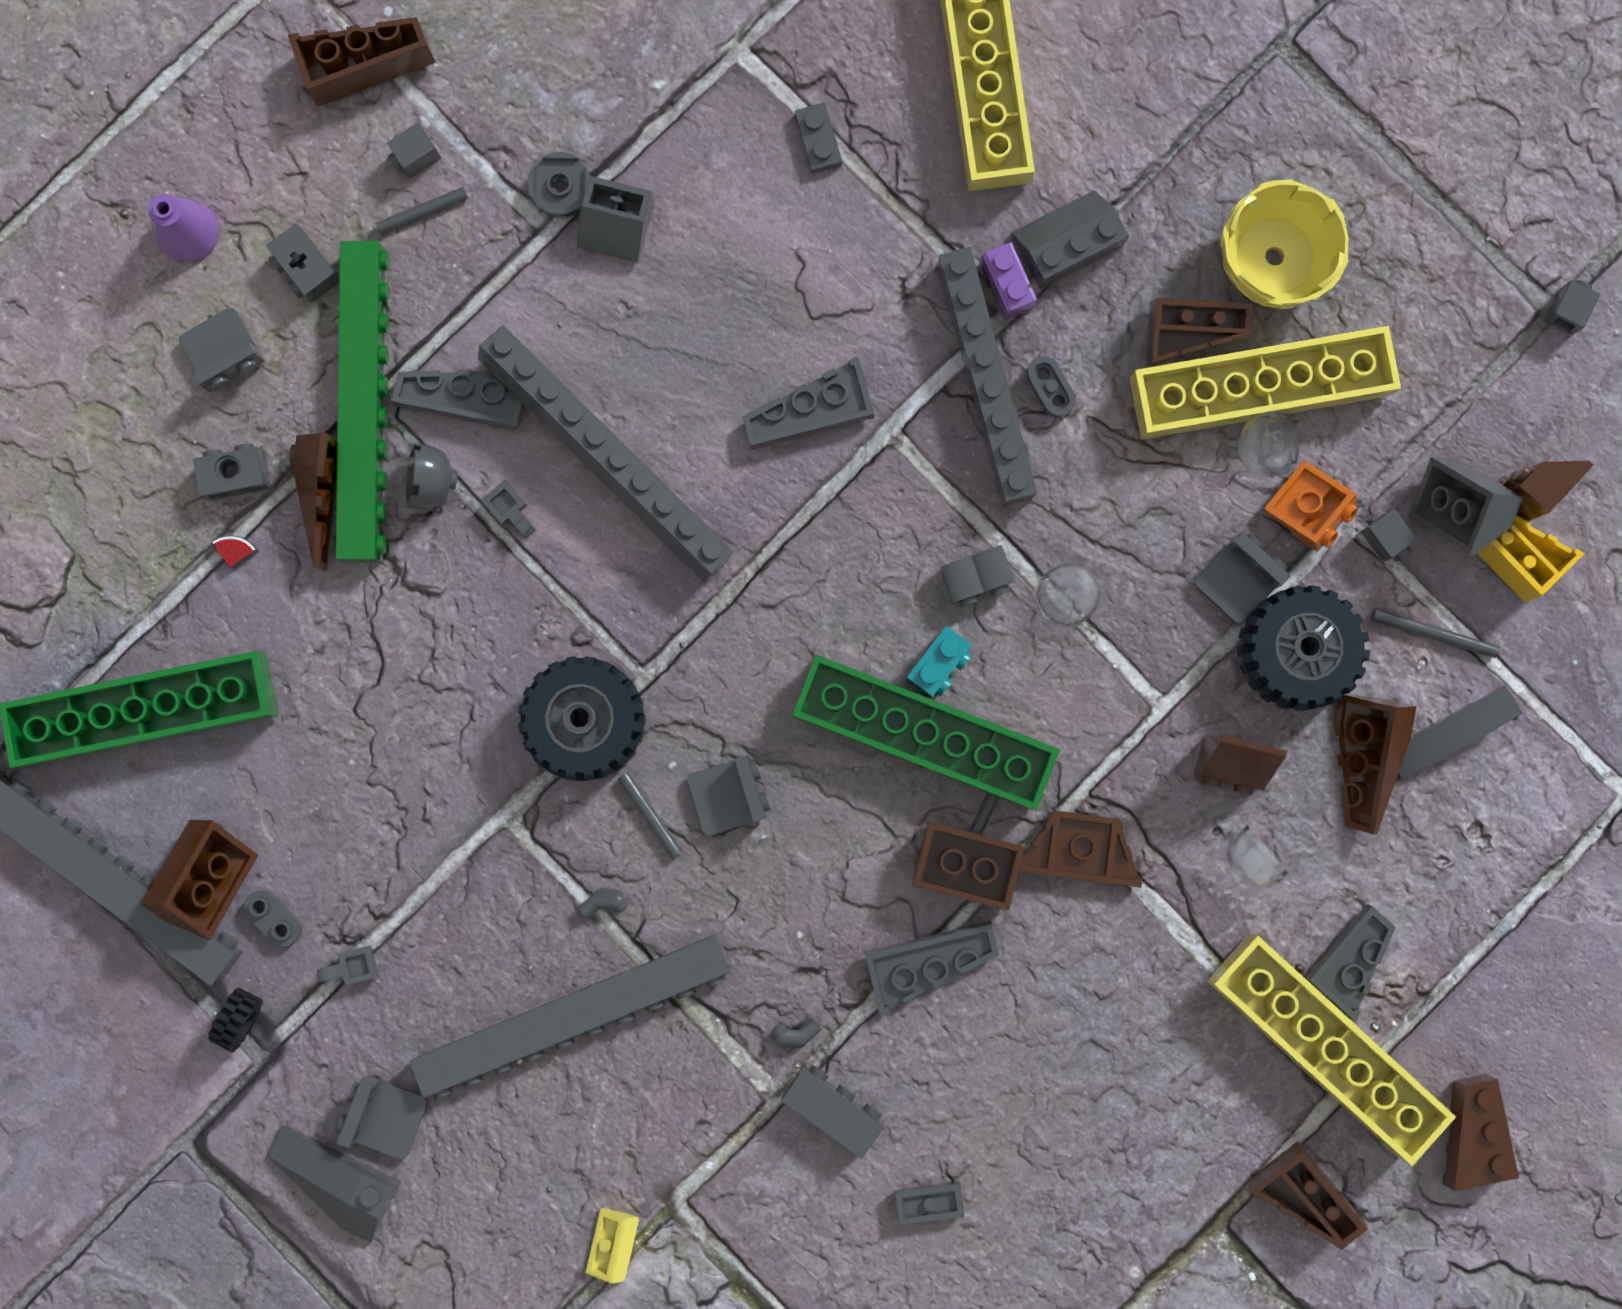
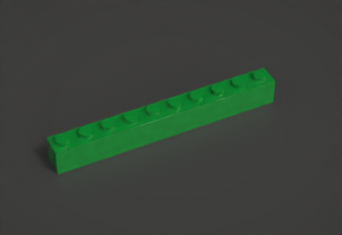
(361, 402)

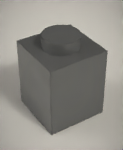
(412, 151)
(1572, 306)
(1389, 536)

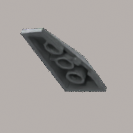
(340, 1185)

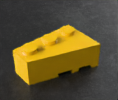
(1529, 559)

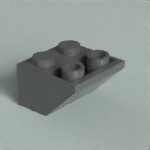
(614, 218)

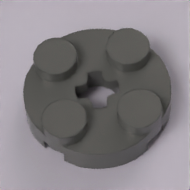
(546, 173)

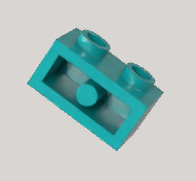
(938, 662)

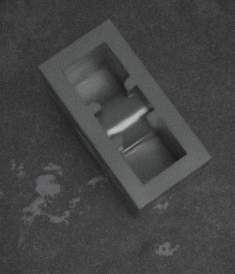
(294, 247)

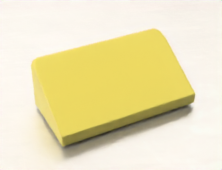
(612, 1245)

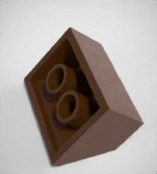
(1544, 485)
(199, 878)

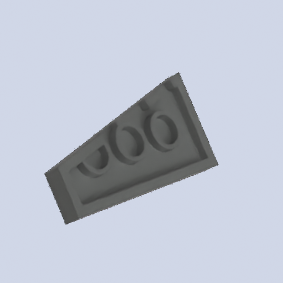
(459, 395)
(822, 405)
(918, 965)

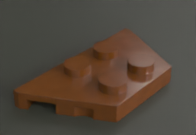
(1082, 849)

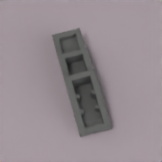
(1458, 730)

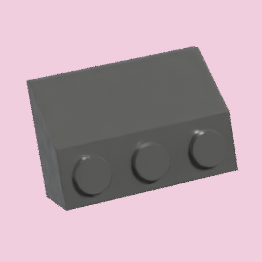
(1070, 238)
(1464, 505)

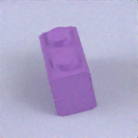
(1008, 281)

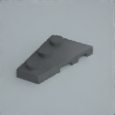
(1348, 965)

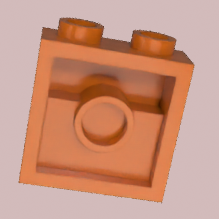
(1312, 506)

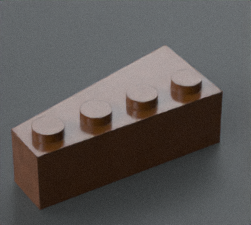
(359, 57)

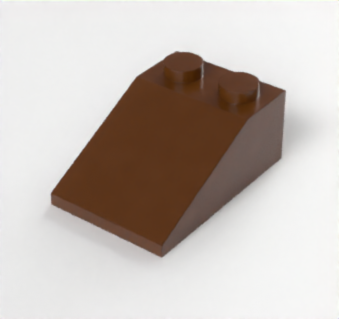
(1237, 763)

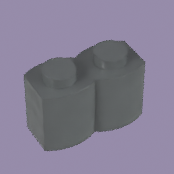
(977, 575)

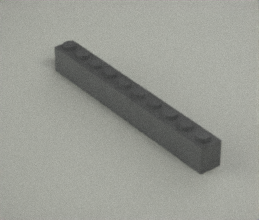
(604, 453)
(106, 879)
(569, 1016)

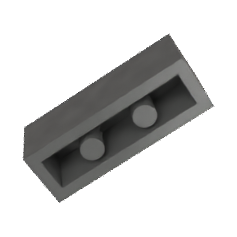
(833, 1110)

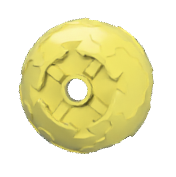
(1298, 225)

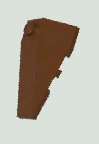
(316, 482)
(1372, 749)

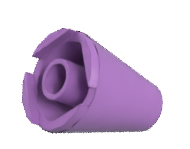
(183, 227)

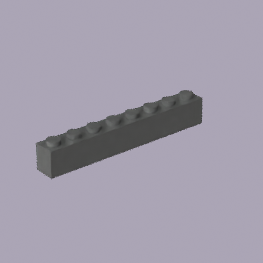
(986, 377)

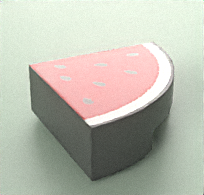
(234, 549)

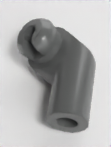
(604, 898)
(795, 1038)

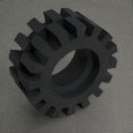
(235, 1019)

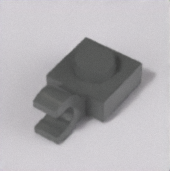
(507, 506)
(354, 966)

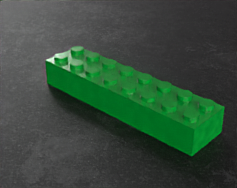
(138, 710)
(926, 733)

